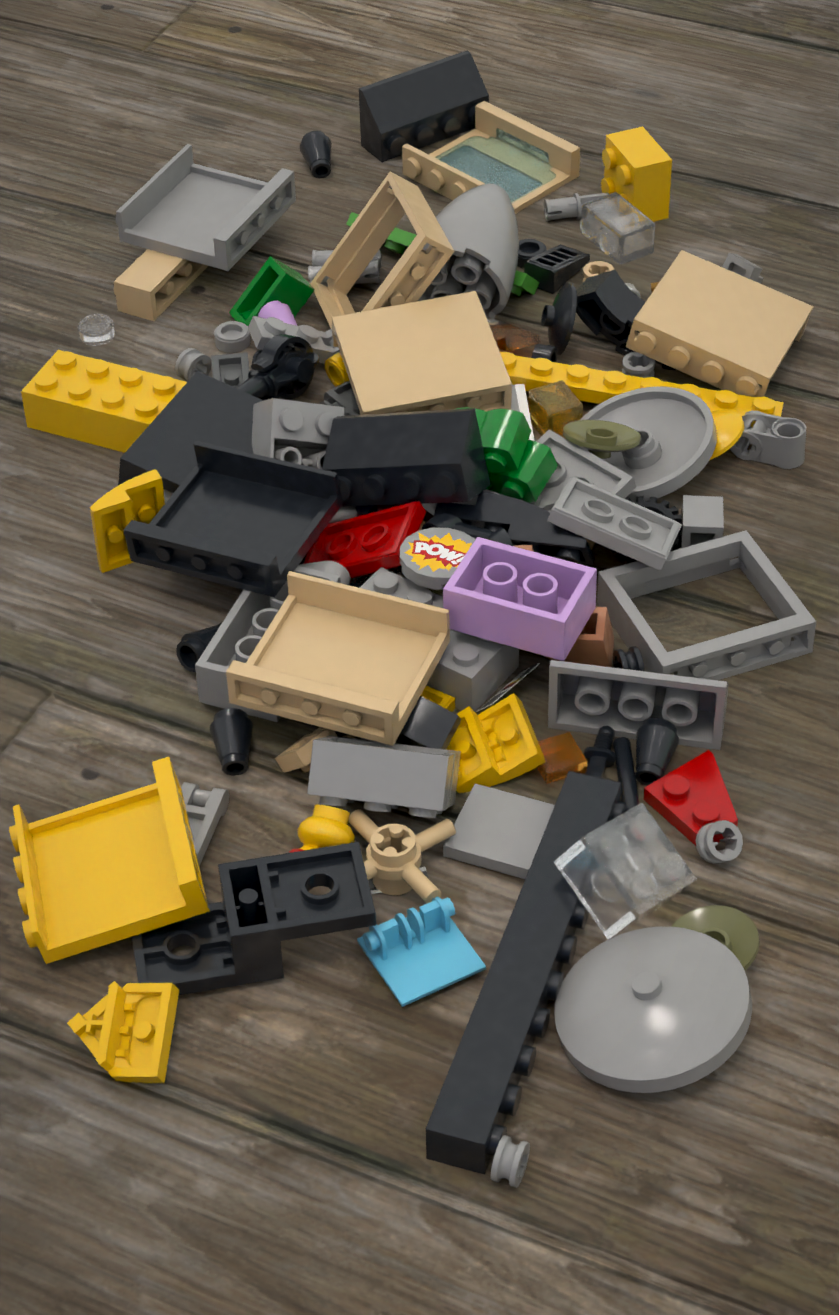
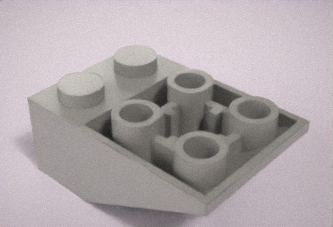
(293, 430)

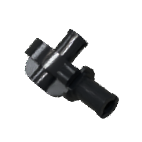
(281, 374)

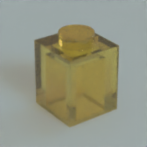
(553, 407)

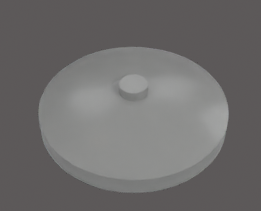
(674, 441)
(653, 1009)

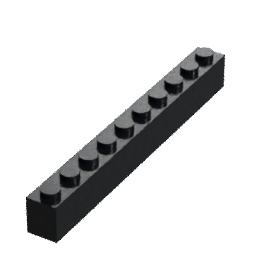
(518, 987)

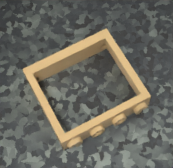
(366, 236)

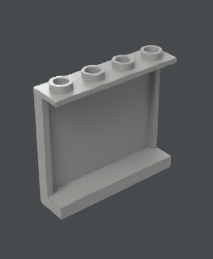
(203, 211)

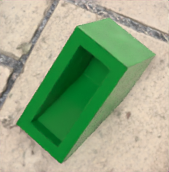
(272, 283)

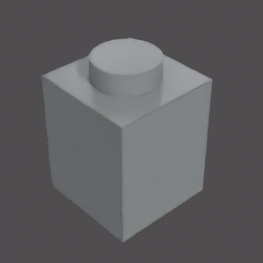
(701, 519)

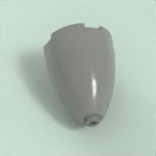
(485, 247)

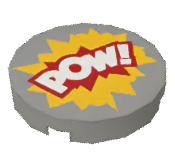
(433, 555)

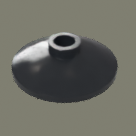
(561, 317)

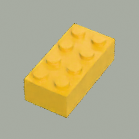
(95, 400)

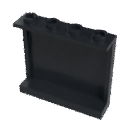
(199, 412)
(238, 520)

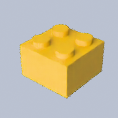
(638, 171)

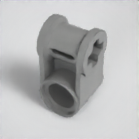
(773, 440)

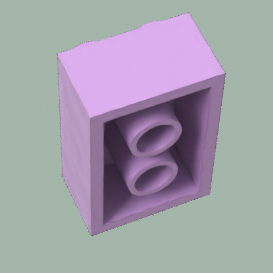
(520, 598)

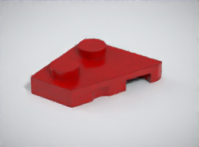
(692, 797)

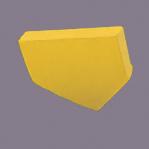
(131, 1030)

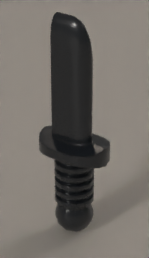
(600, 754)

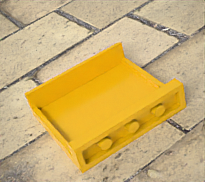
(108, 869)

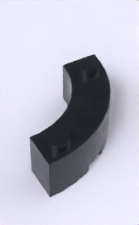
(609, 308)

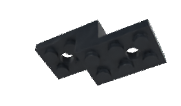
(259, 908)

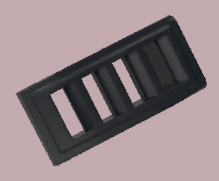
(555, 267)

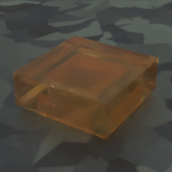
(561, 756)

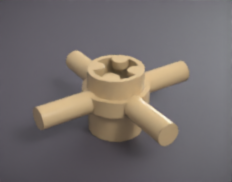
(396, 854)

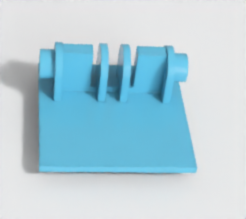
(421, 951)

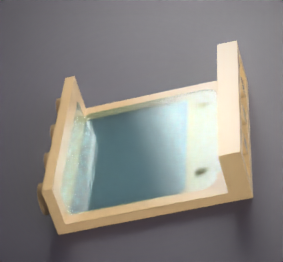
(498, 152)

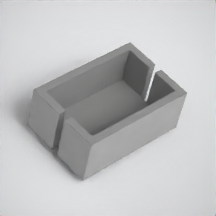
(383, 775)

